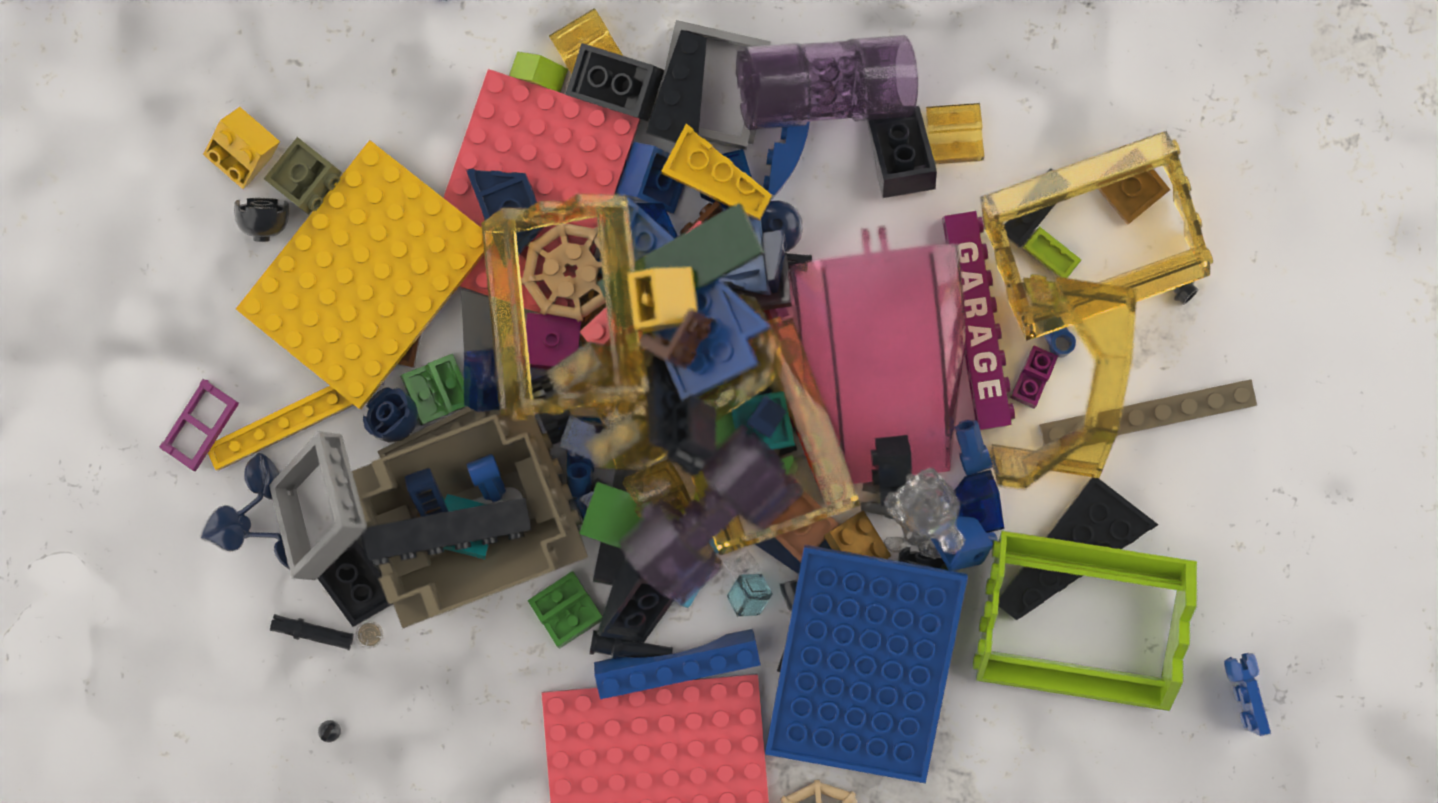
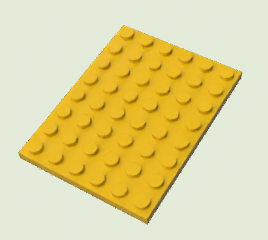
(364, 275)

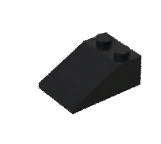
(615, 82)
(902, 155)
(355, 584)
(632, 606)

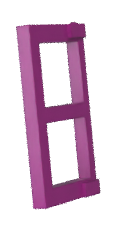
(213, 433)

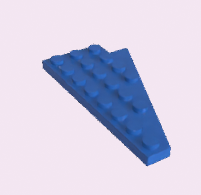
(726, 348)

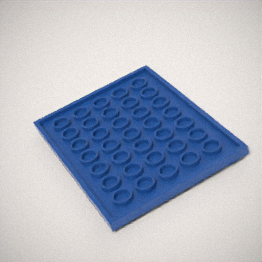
(865, 663)

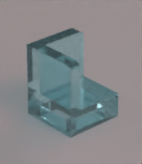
(749, 595)

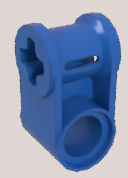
(579, 475)

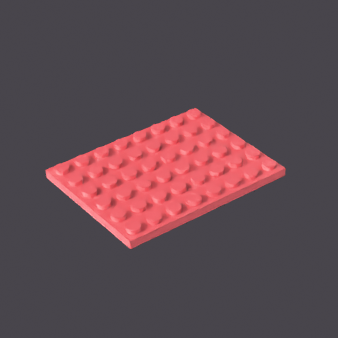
(553, 139)
(658, 744)

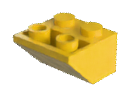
(240, 147)
(661, 297)

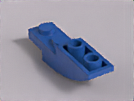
(785, 157)

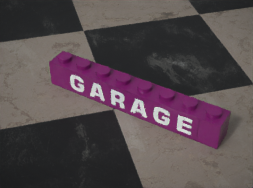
(982, 350)

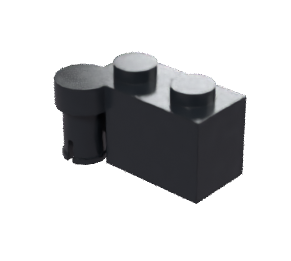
(692, 434)
(892, 463)

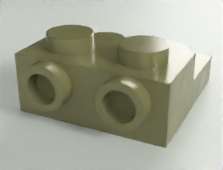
(303, 176)

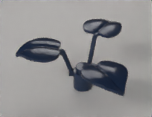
(229, 527)

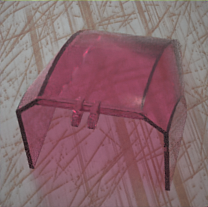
(885, 347)

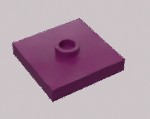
(551, 339)

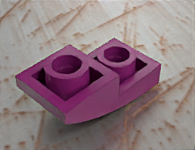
(1034, 376)

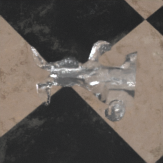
(925, 512)

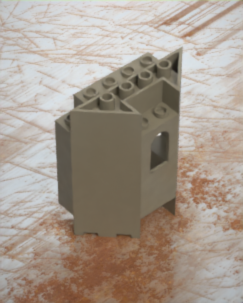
(449, 580)

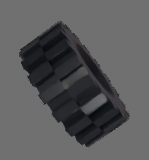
(554, 424)

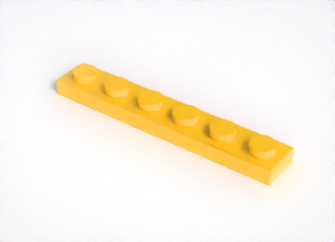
(277, 427)

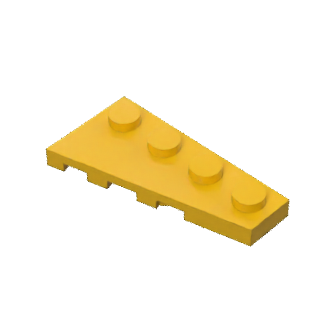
(714, 175)

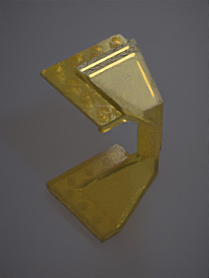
(1106, 325)

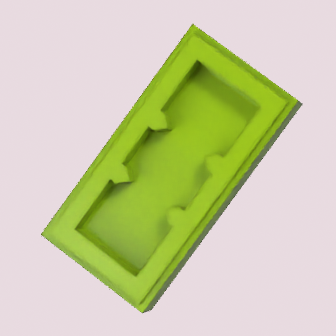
(1051, 253)

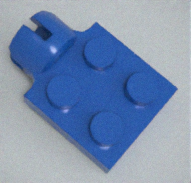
(1248, 692)

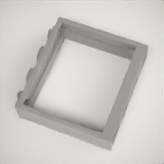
(713, 136)
(330, 453)

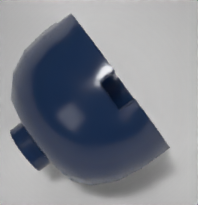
(785, 217)
(391, 415)

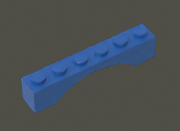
(720, 656)

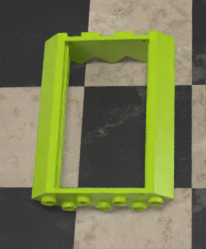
(1097, 563)

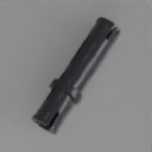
(312, 632)

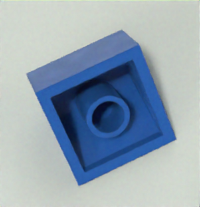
(644, 180)

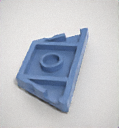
(753, 275)

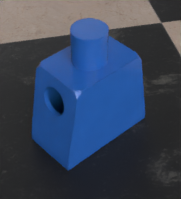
(975, 548)

